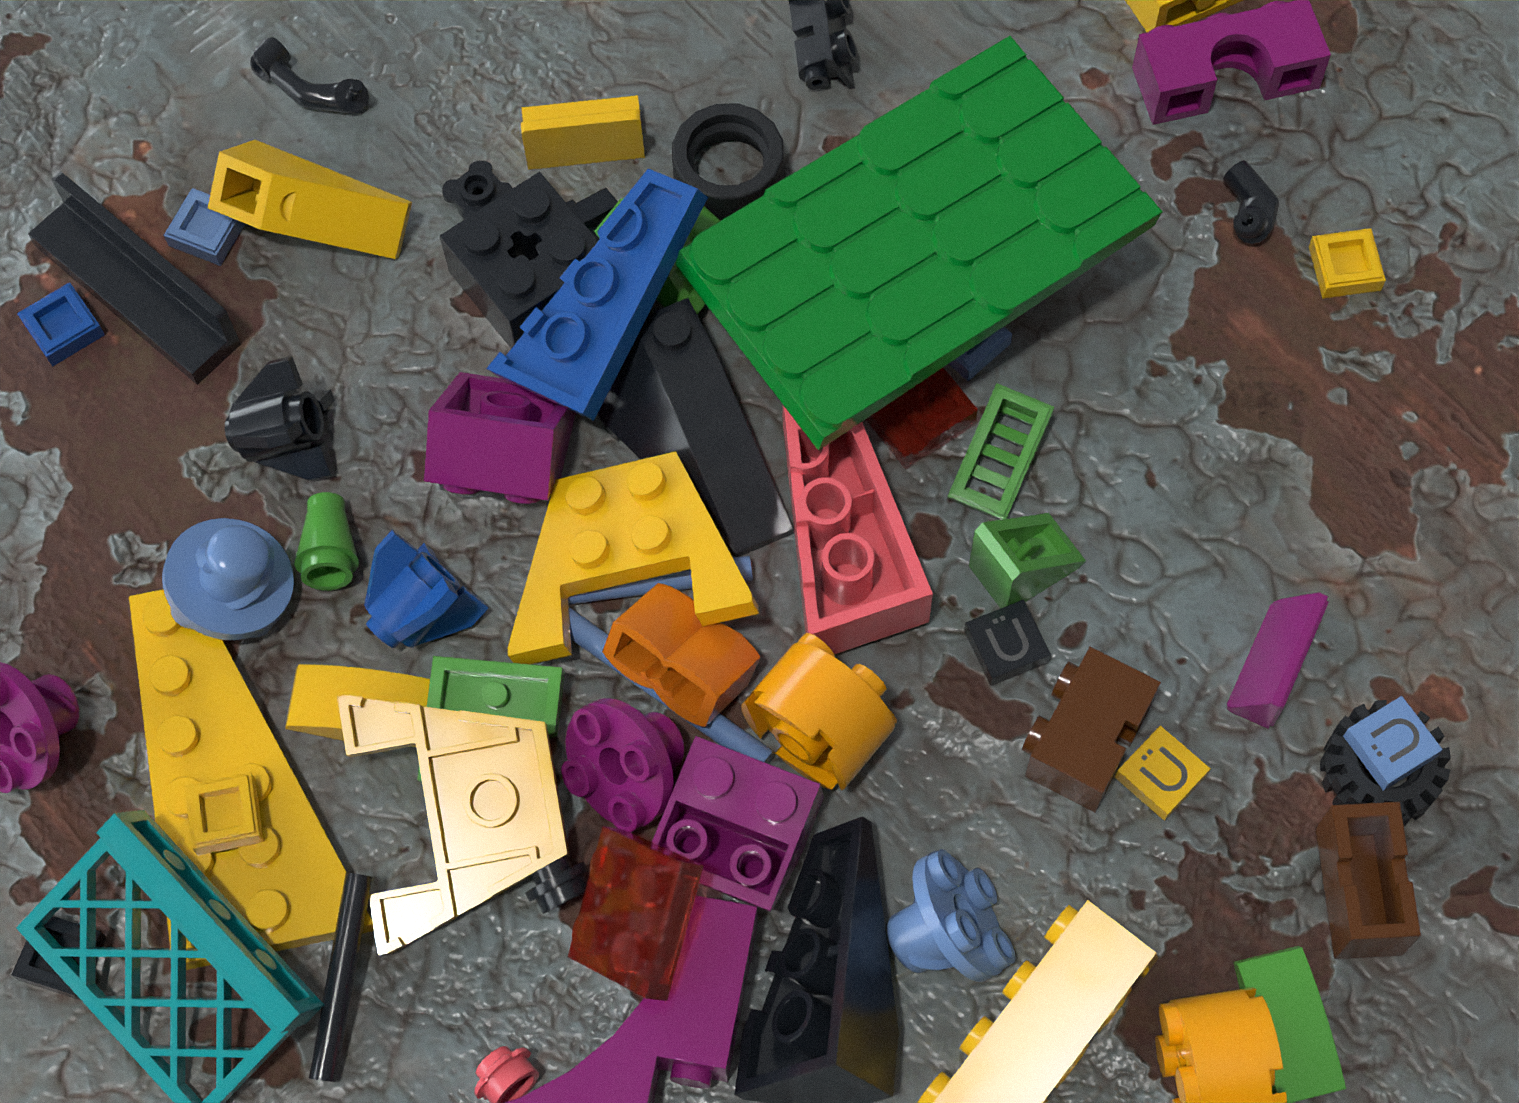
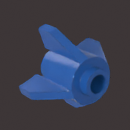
(415, 595)

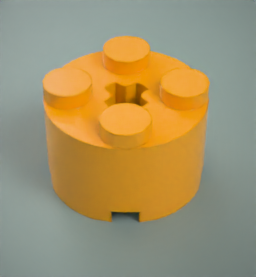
(821, 713)
(1220, 1048)

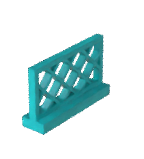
(196, 913)

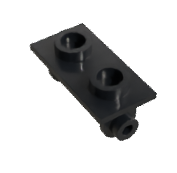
(831, 47)

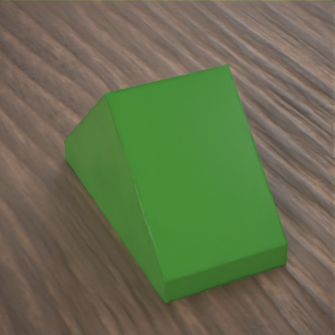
(1022, 557)

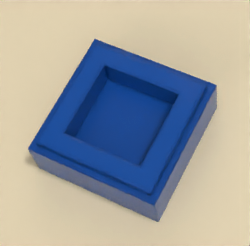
(61, 324)

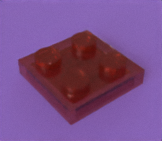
(635, 912)

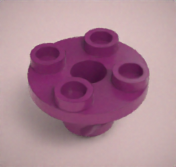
(30, 724)
(622, 761)

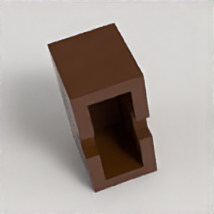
(1097, 708)
(1367, 880)

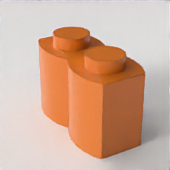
(687, 664)

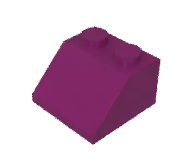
(496, 439)

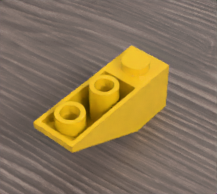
(306, 200)

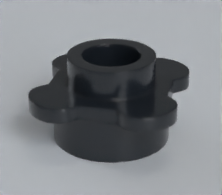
(478, 177)

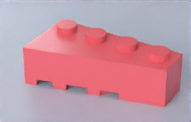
(851, 543)

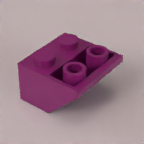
(739, 821)

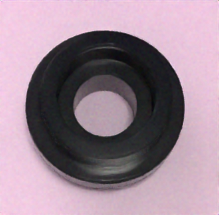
(557, 884)

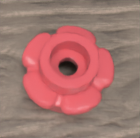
(505, 1075)

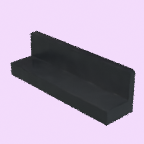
(135, 282)

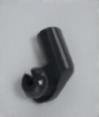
(1257, 206)

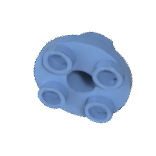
(227, 579)
(950, 922)

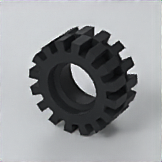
(1352, 785)

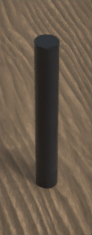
(340, 977)

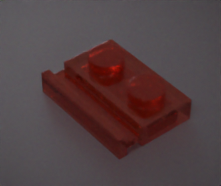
(923, 417)

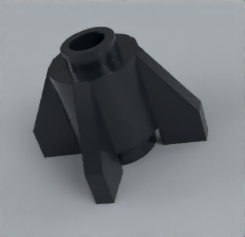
(277, 423)

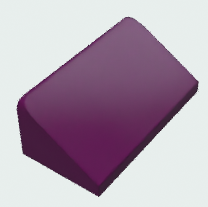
(1276, 658)

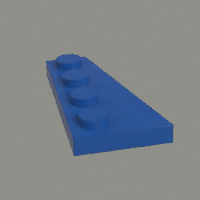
(592, 321)

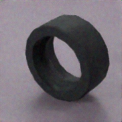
(728, 123)

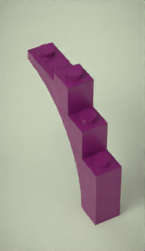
(688, 1033)

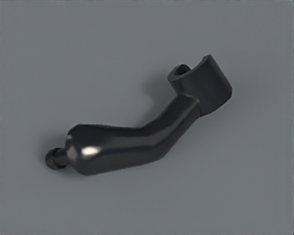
(270, 63)

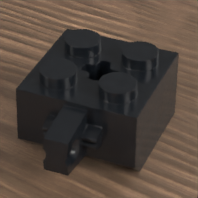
(518, 249)

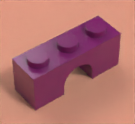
(1273, 44)

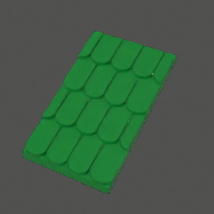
(915, 240)

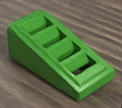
(1018, 407)

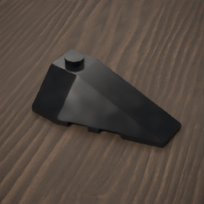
(680, 400)
(831, 1002)

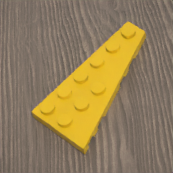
(208, 728)

